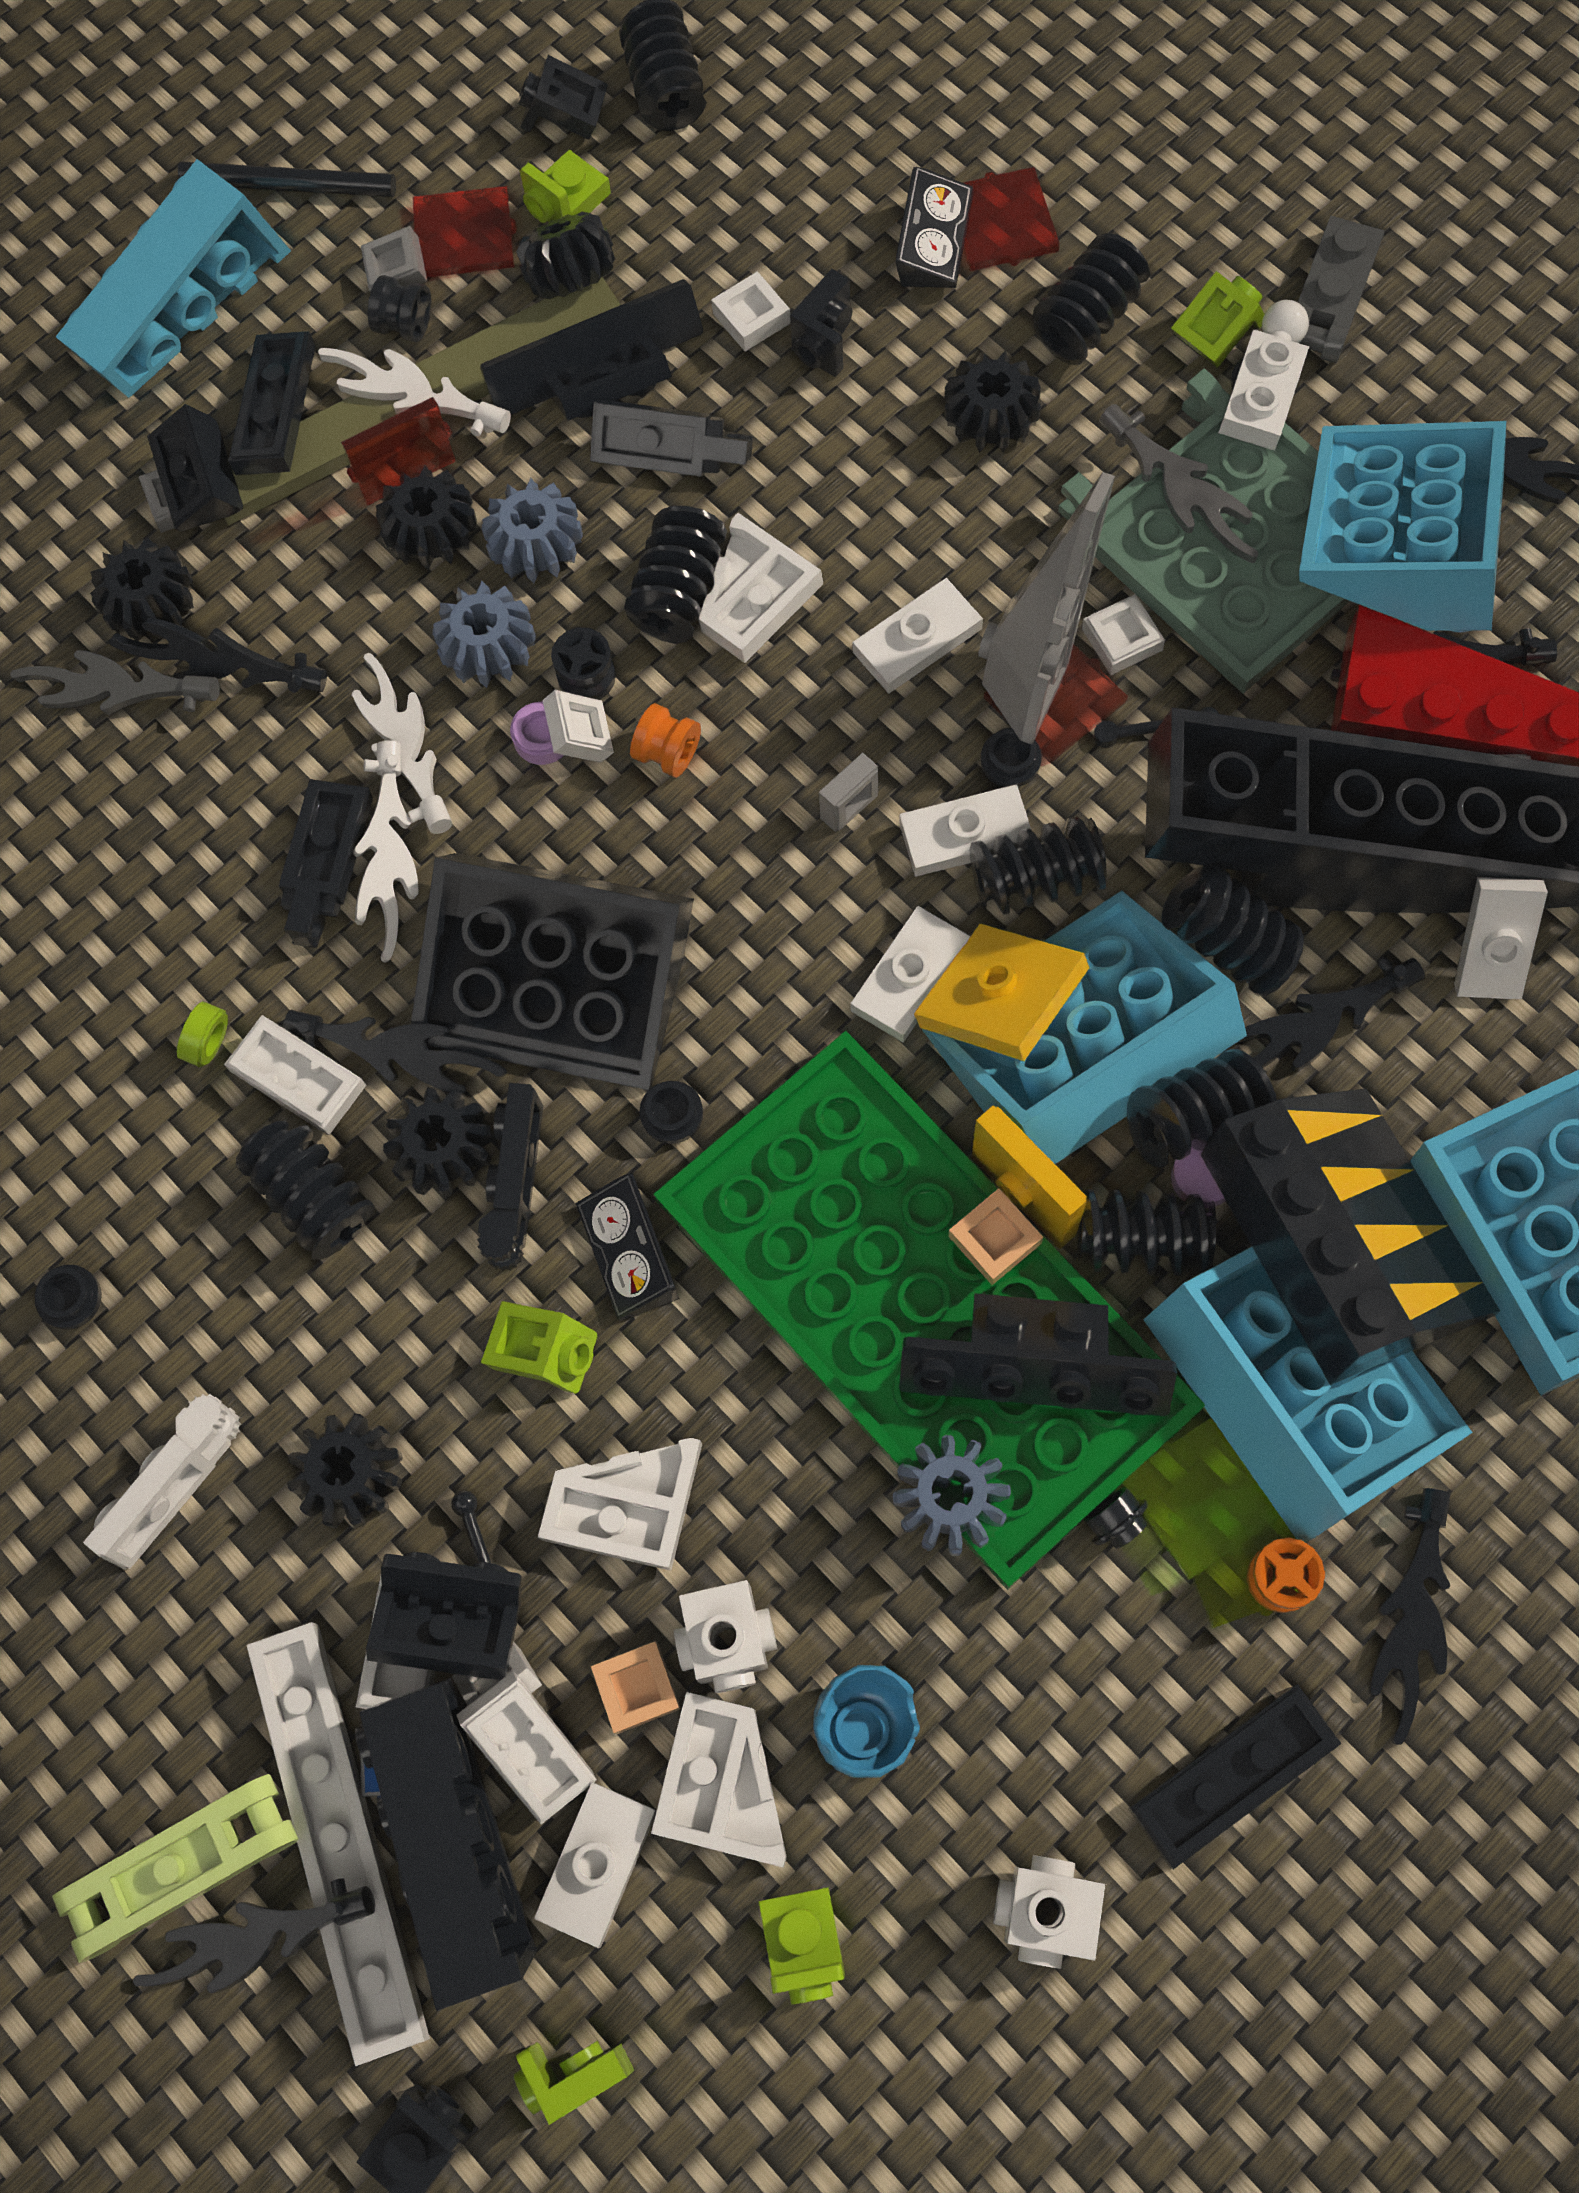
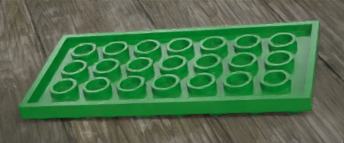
(837, 1232)

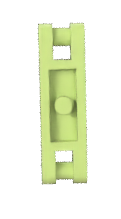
(173, 1868)

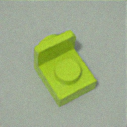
(563, 188)
(1219, 317)
(540, 1346)
(802, 1945)
(585, 2077)

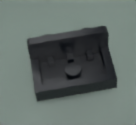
(445, 1616)

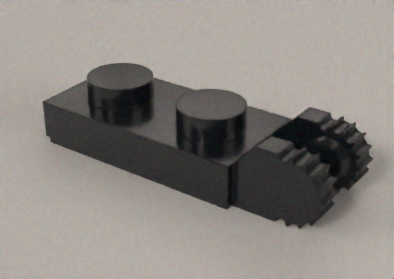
(512, 1180)

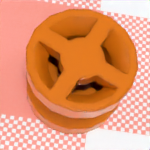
(665, 740)
(1295, 1566)

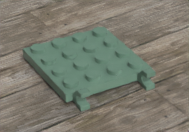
(1226, 608)

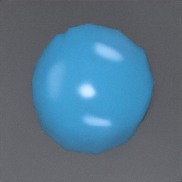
(866, 1721)

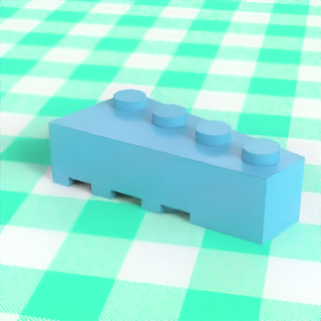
(171, 279)

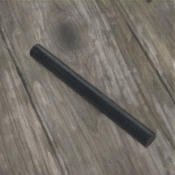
(302, 179)

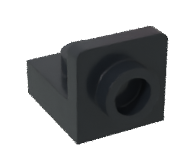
(562, 97)
(821, 322)
(416, 2141)

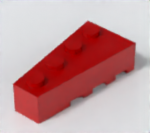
(1442, 694)

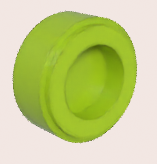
(202, 1034)

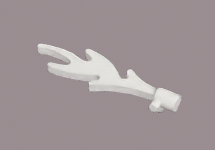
(409, 383)
(408, 730)
(391, 857)

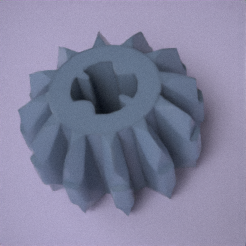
(532, 530)
(484, 634)
(941, 1473)

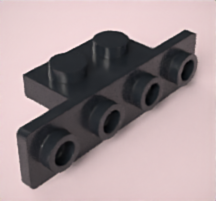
(598, 357)
(1039, 1357)

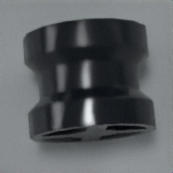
(399, 308)
(578, 650)

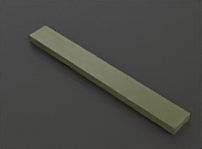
(320, 436)

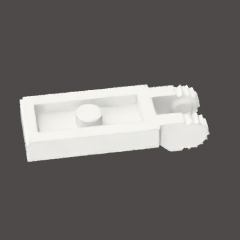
(164, 1482)

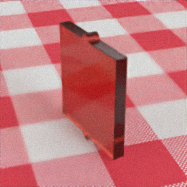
(1008, 220)
(465, 231)
(398, 444)
(1079, 705)

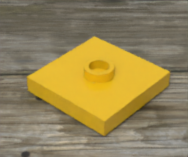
(1002, 991)
(1027, 1176)

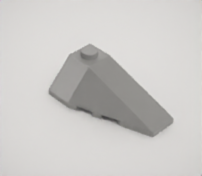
(1039, 627)

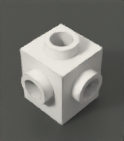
(705, 1617)
(1077, 1920)

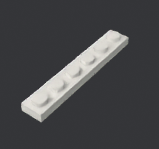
(337, 1841)

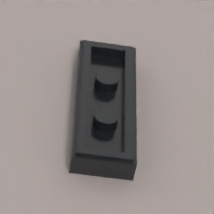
(272, 403)
(1234, 1776)

